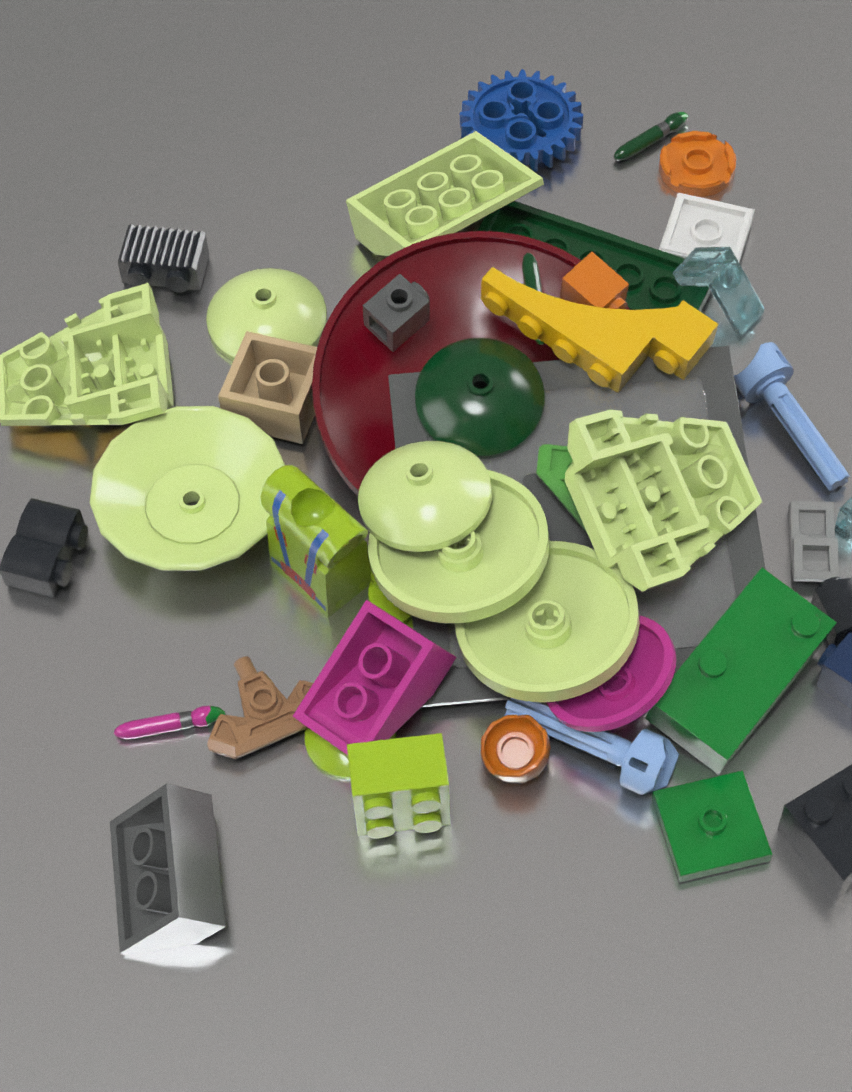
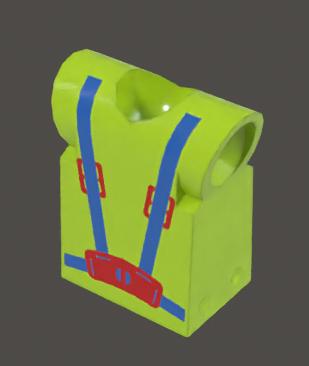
(314, 540)

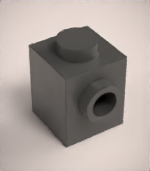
(397, 312)

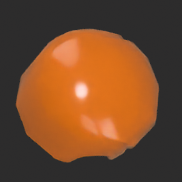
(515, 748)

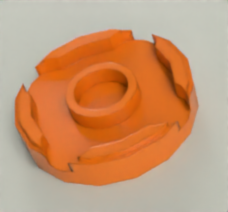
(697, 164)

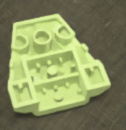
(94, 370)
(656, 491)

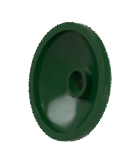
(480, 420)

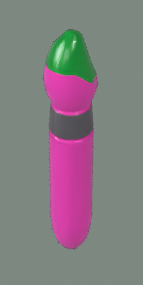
(166, 723)

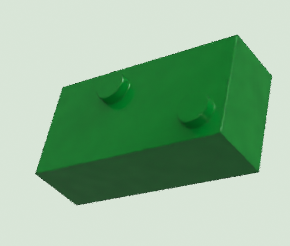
(740, 670)

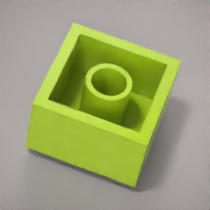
(399, 785)

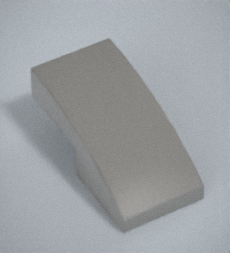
(813, 541)

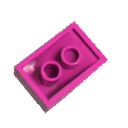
(373, 680)

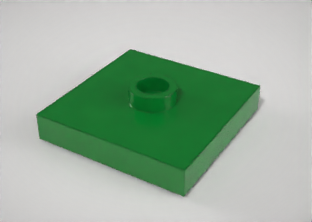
(711, 826)

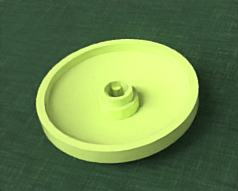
(476, 574)
(561, 635)

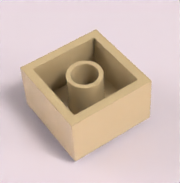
(272, 385)

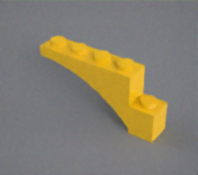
(603, 340)

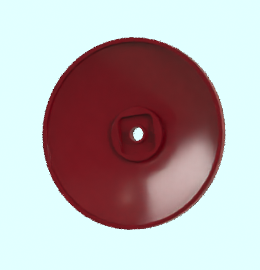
(354, 365)

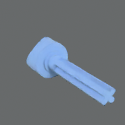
(766, 380)
(633, 756)

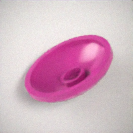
(628, 692)

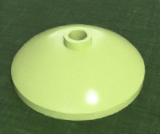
(267, 304)
(425, 496)

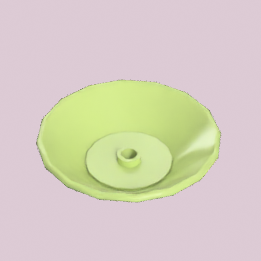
(181, 459)

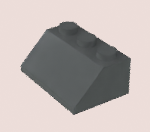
(166, 871)

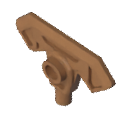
(265, 714)

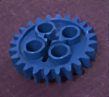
(524, 117)

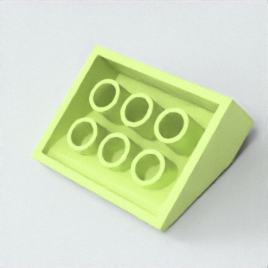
(439, 195)

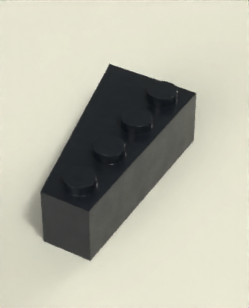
(821, 831)

